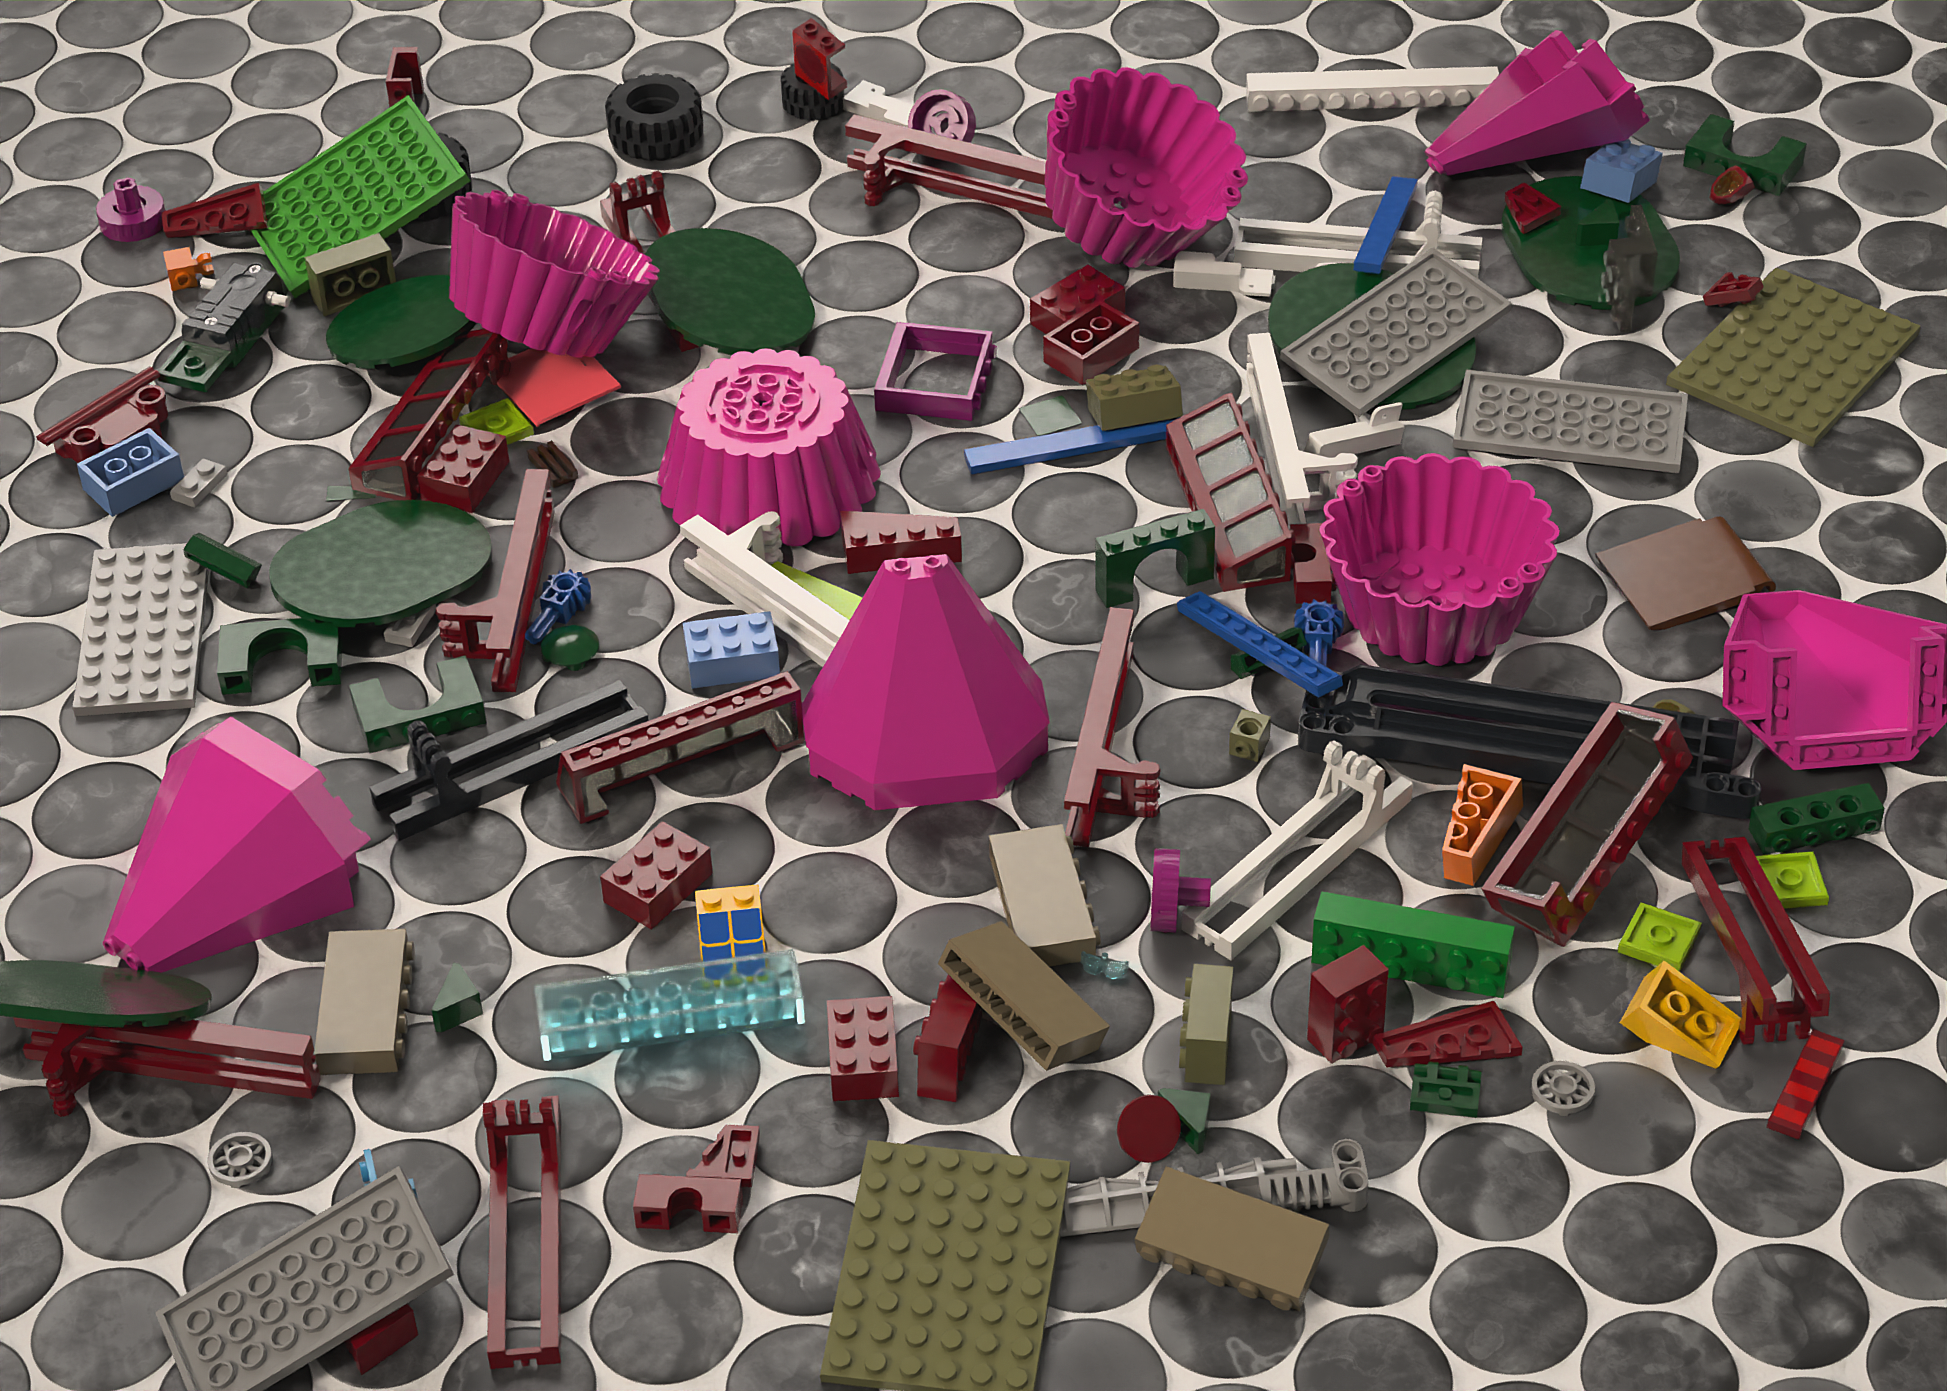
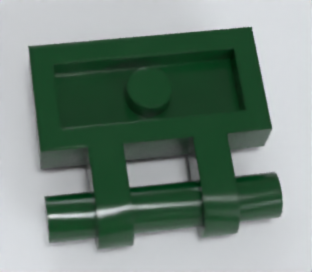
(1445, 1090)

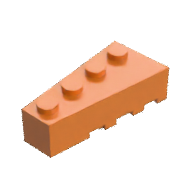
(1479, 821)

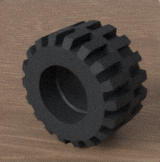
(804, 100)

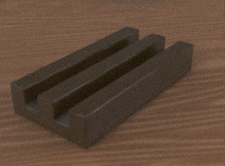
(535, 458)

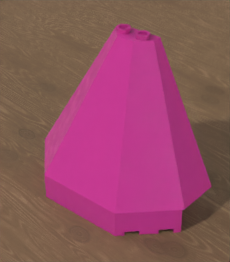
(1541, 107)
(1834, 679)
(923, 695)
(232, 852)

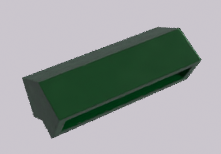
(222, 560)
(1240, 659)

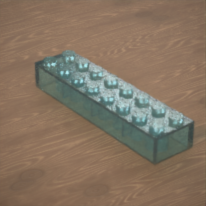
(669, 1004)

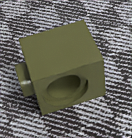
(1249, 735)

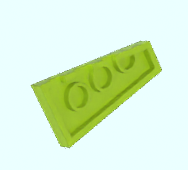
(833, 596)

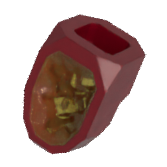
(1731, 186)

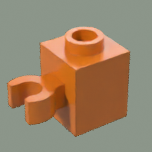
(183, 268)

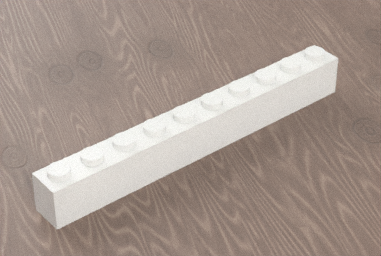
(1367, 88)

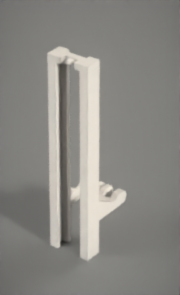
(1347, 238)
(1283, 459)
(757, 587)
(1337, 784)

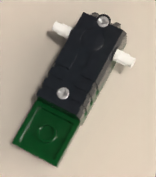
(224, 325)

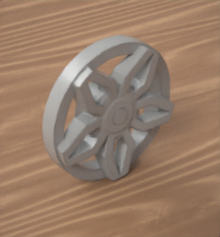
(1563, 1087)
(239, 1159)

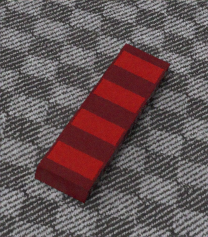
(1805, 1084)

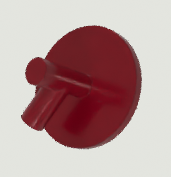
(1148, 1128)

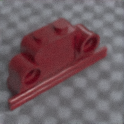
(110, 418)

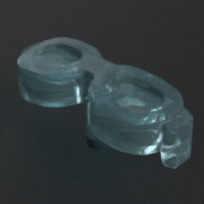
(1095, 965)

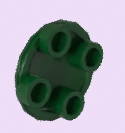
(570, 646)

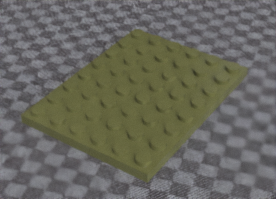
(1794, 357)
(946, 1270)

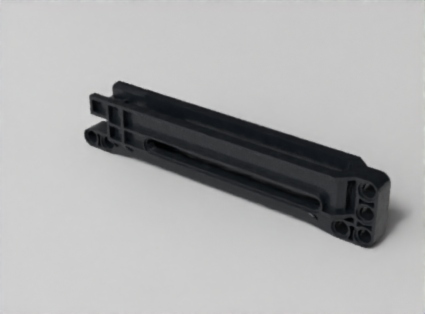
(1505, 732)

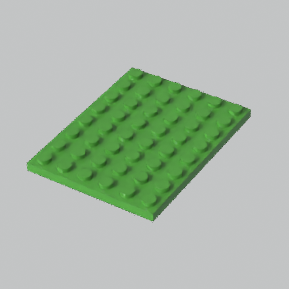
(357, 189)

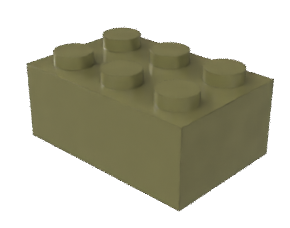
(349, 272)
(1134, 397)
(1208, 1024)

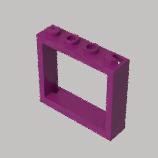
(941, 340)

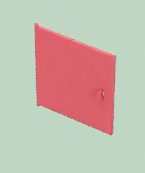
(554, 384)

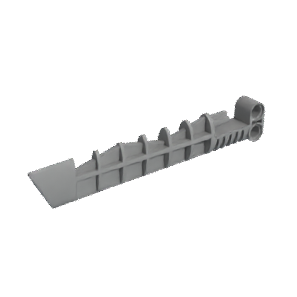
(1122, 1203)

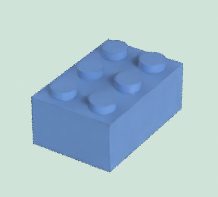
(1621, 170)
(130, 472)
(731, 649)

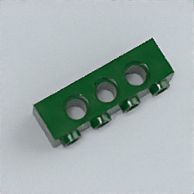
(1816, 818)

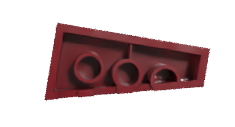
(888, 536)
(946, 1041)
(382, 1338)

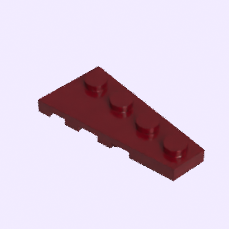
(221, 213)
(1452, 1037)

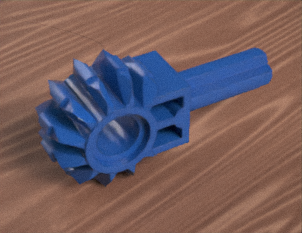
(559, 602)
(1320, 627)

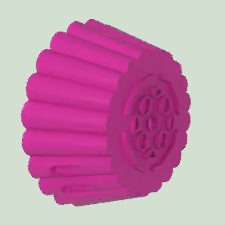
(1142, 147)
(543, 274)
(766, 439)
(1434, 537)

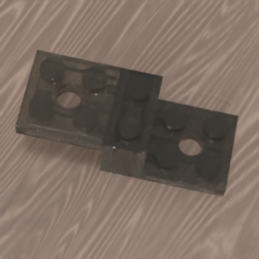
(1629, 268)

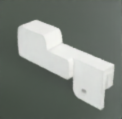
(870, 102)
(1201, 271)
(1359, 437)

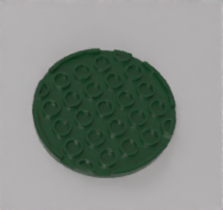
(397, 324)

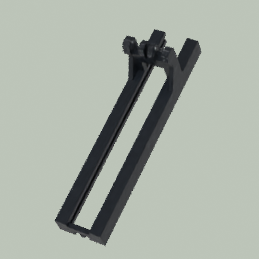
(438, 768)

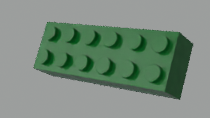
(1416, 943)

